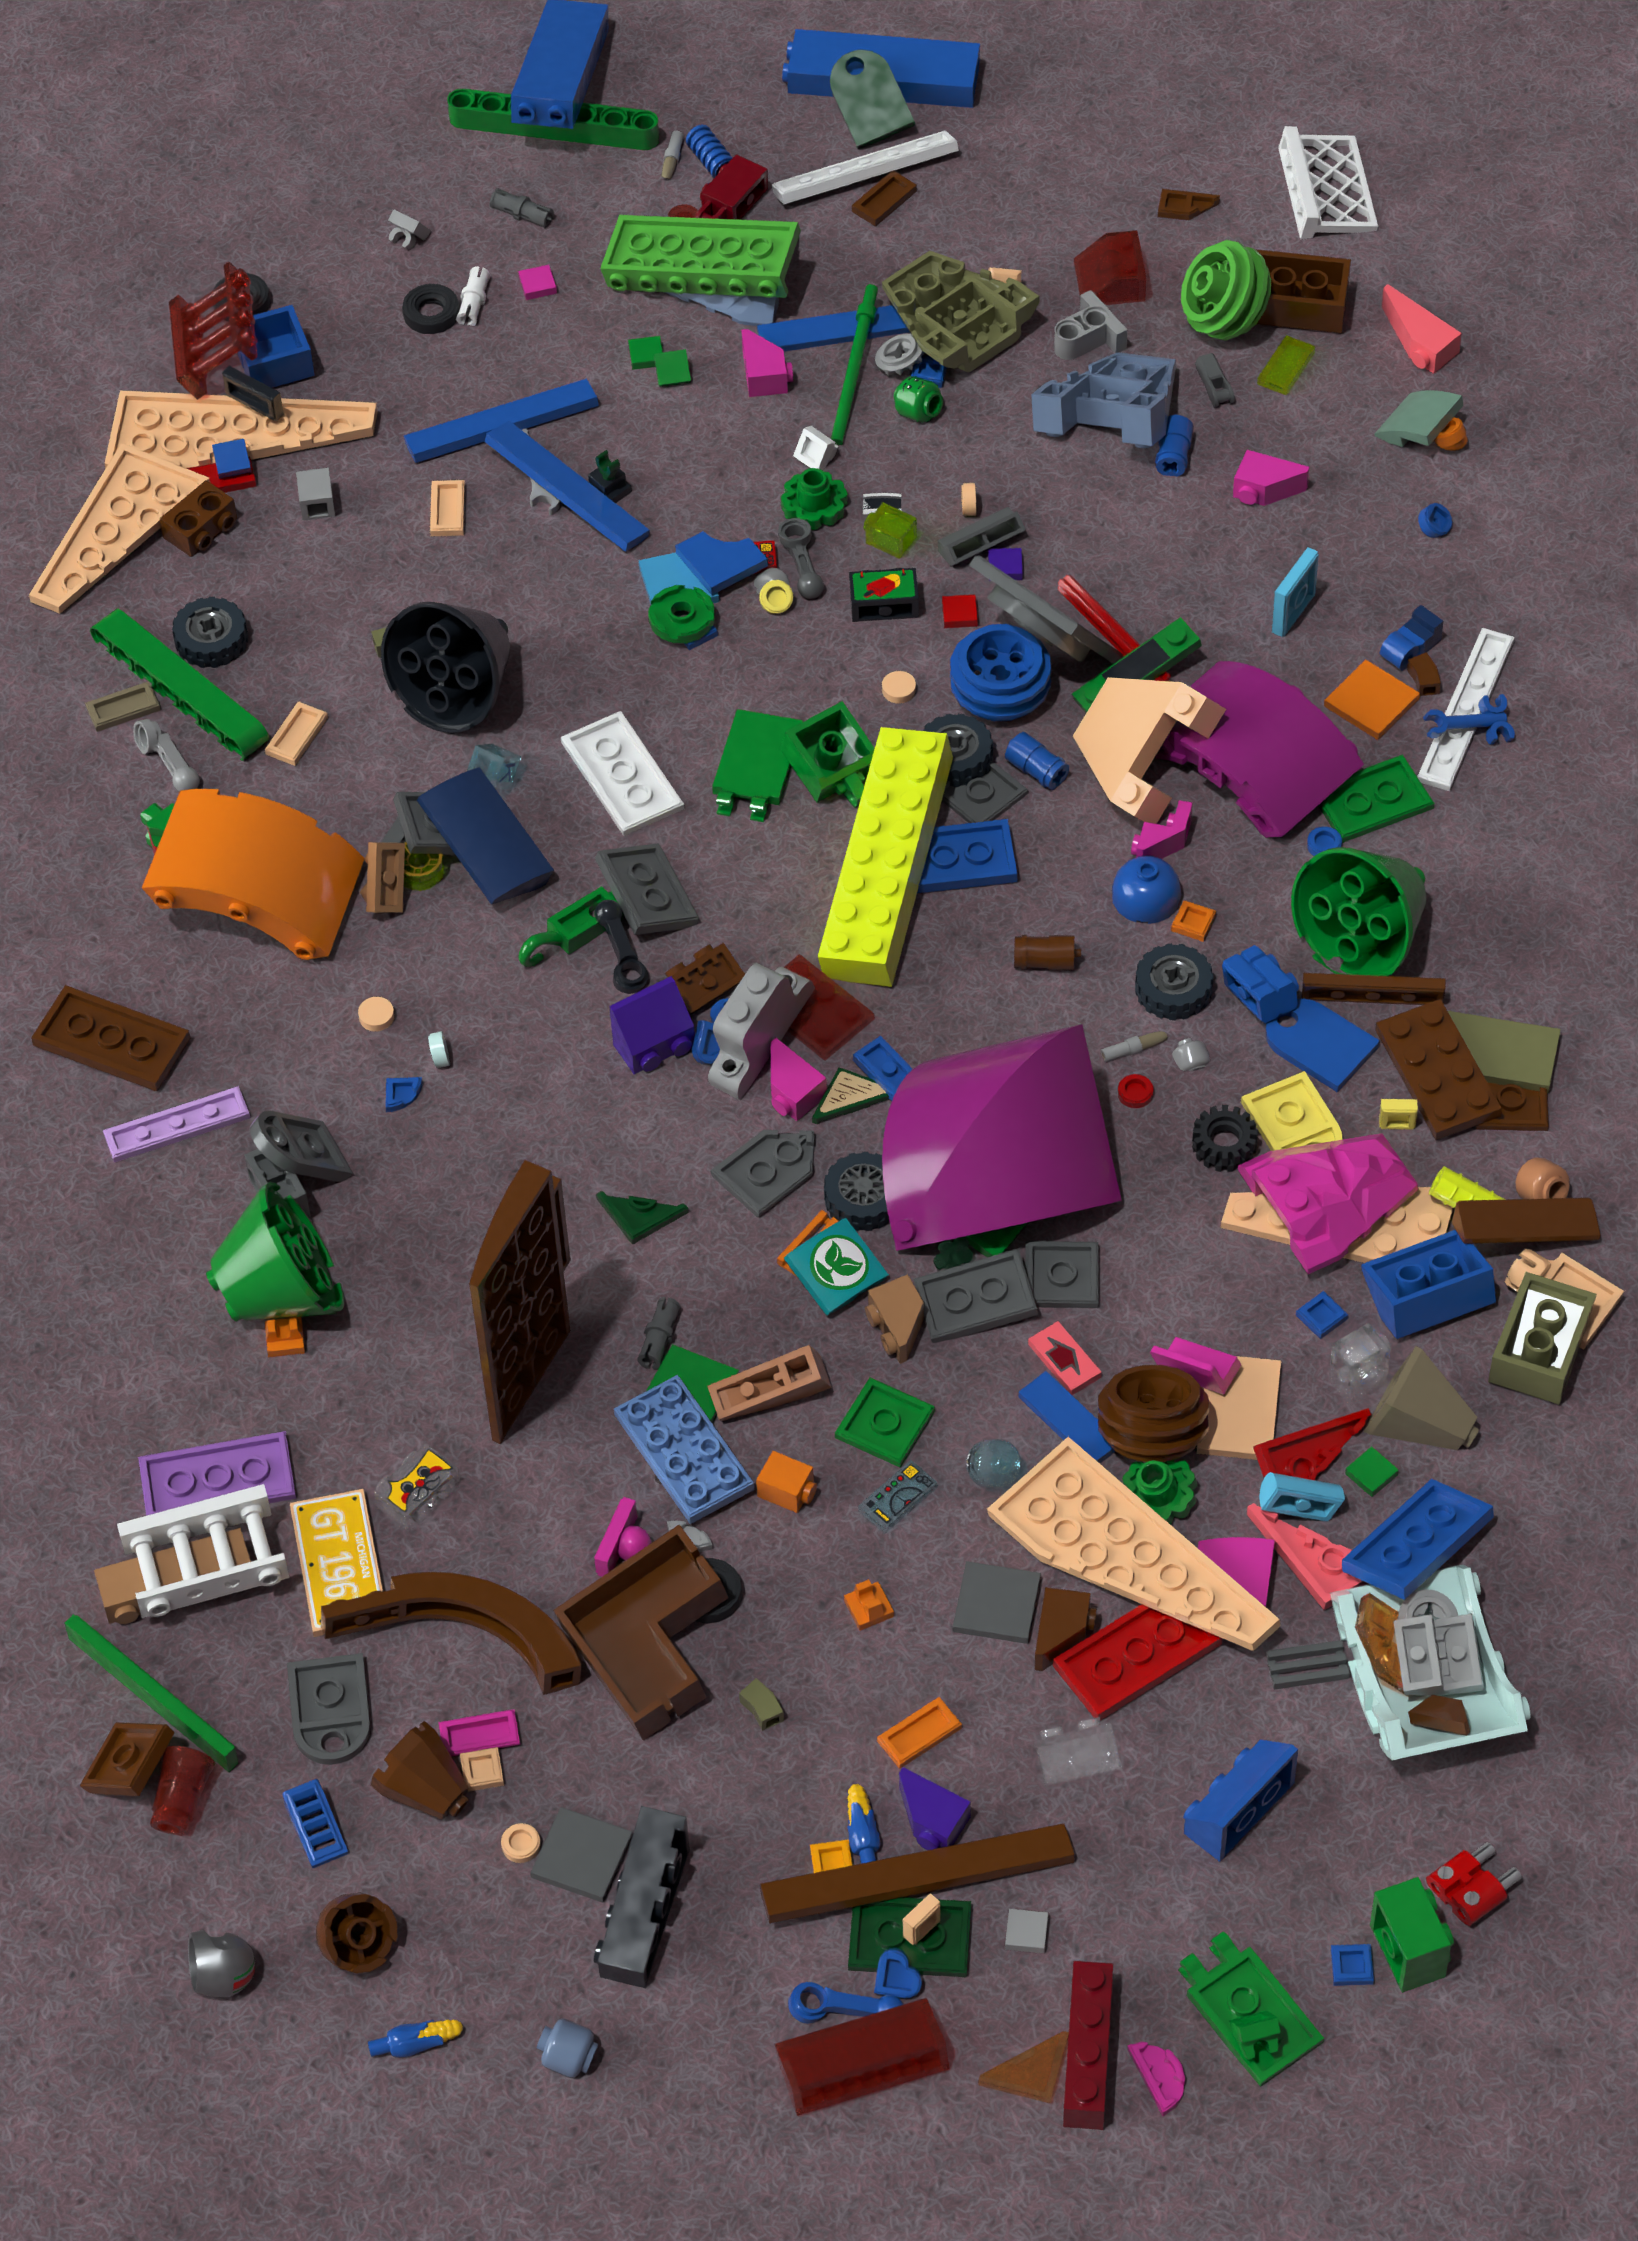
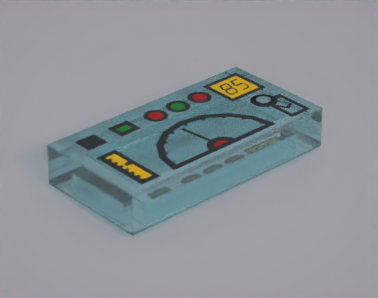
(897, 1497)

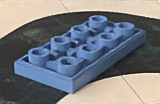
(684, 1449)

